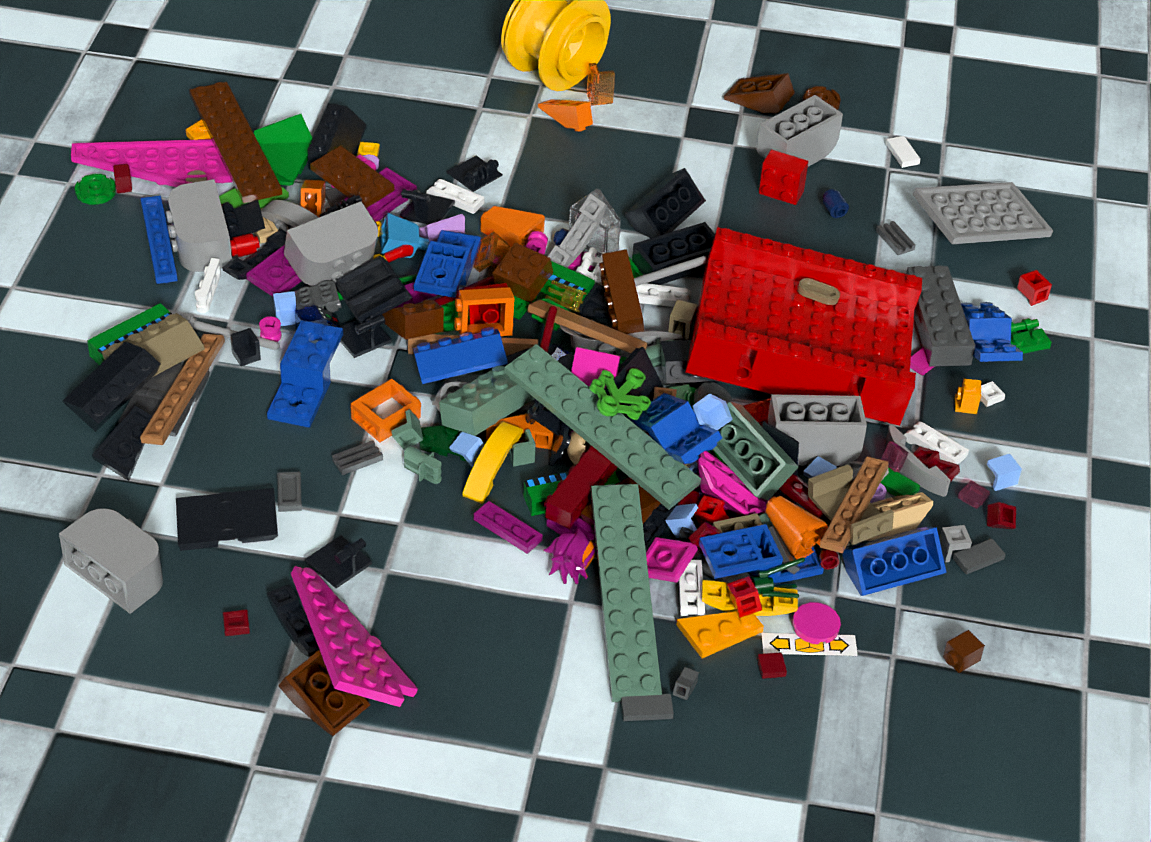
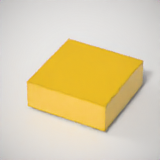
(368, 149)

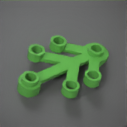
(610, 405)

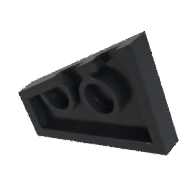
(124, 445)

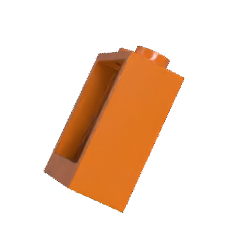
(485, 296)
(382, 429)

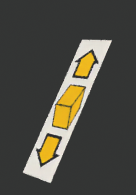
(792, 644)

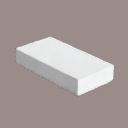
(902, 151)

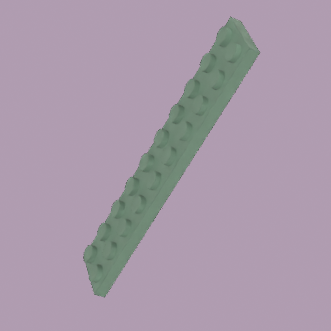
(611, 435)
(625, 591)

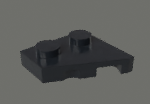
(594, 304)

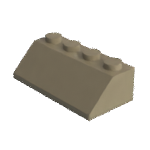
(166, 341)

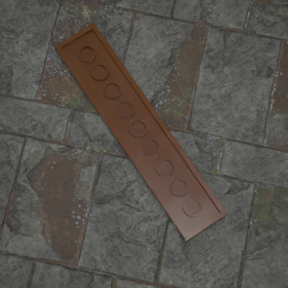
(235, 142)

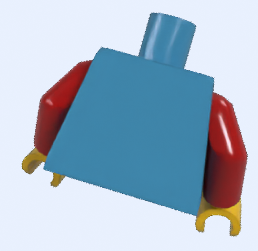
(399, 238)

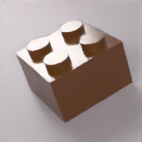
(523, 272)

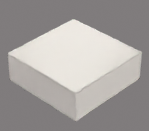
(991, 394)

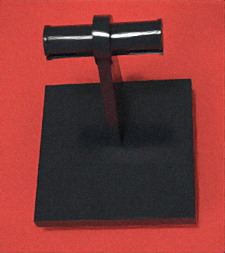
(425, 207)
(364, 337)
(555, 425)
(339, 560)

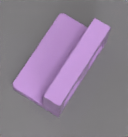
(451, 224)

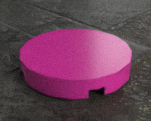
(816, 623)

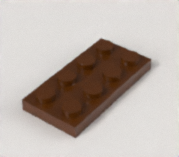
(352, 176)

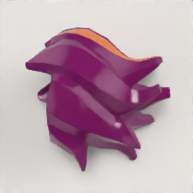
(571, 555)

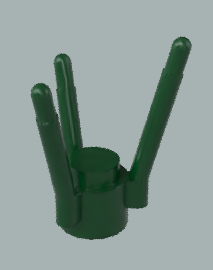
(766, 585)

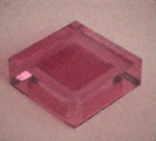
(895, 456)
(973, 494)

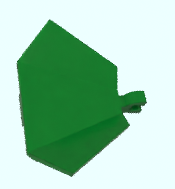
(285, 147)

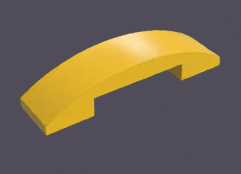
(490, 460)
(716, 595)

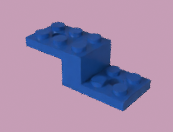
(450, 257)
(991, 333)
(305, 373)
(676, 428)
(753, 552)

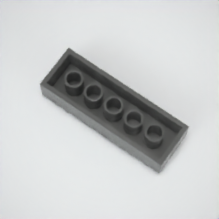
(941, 319)

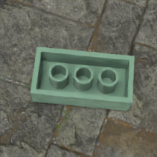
(482, 402)
(753, 454)

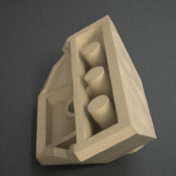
(908, 512)

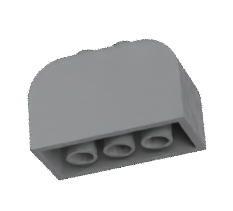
(802, 131)
(198, 225)
(332, 244)
(822, 425)
(113, 557)

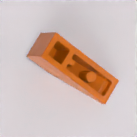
(569, 113)
(541, 435)

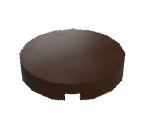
(830, 97)

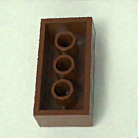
(621, 292)

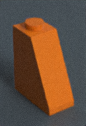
(313, 196)
(511, 224)

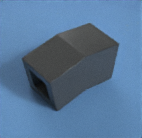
(685, 683)

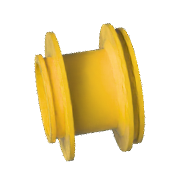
(556, 38)

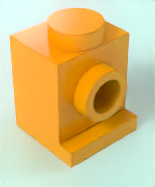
(968, 396)

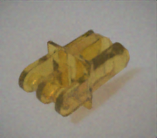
(567, 297)

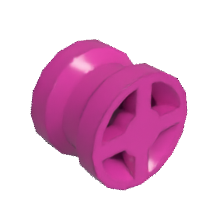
(537, 241)
(270, 328)

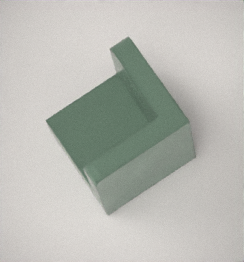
(408, 433)
(523, 452)

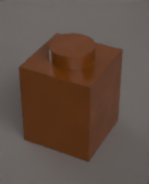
(963, 651)

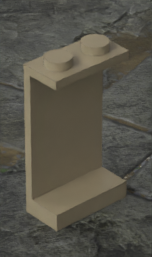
(829, 491)

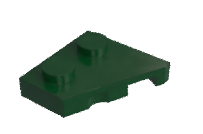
(439, 439)

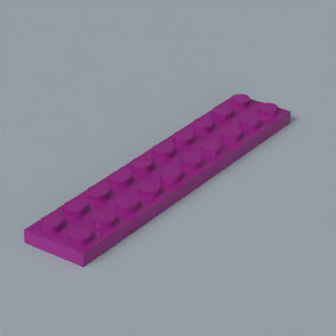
(277, 274)

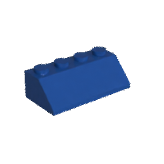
(459, 355)
(894, 560)

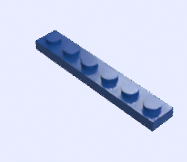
(158, 239)

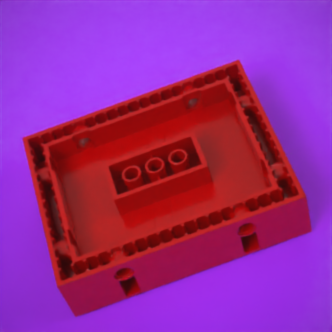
(773, 340)

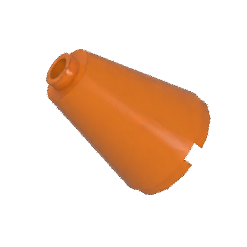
(795, 526)

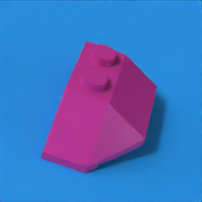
(723, 484)

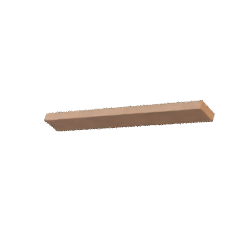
(181, 391)

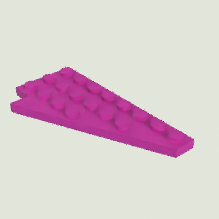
(155, 160)
(348, 650)

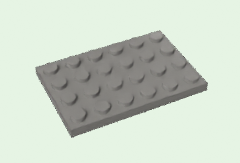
(982, 213)

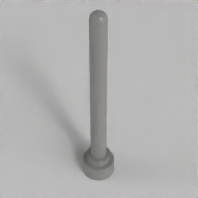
(670, 270)
(225, 332)

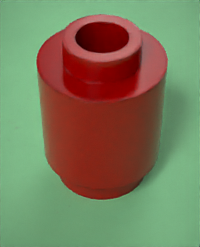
(244, 245)

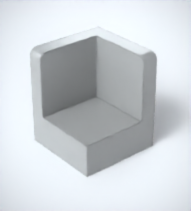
(954, 539)

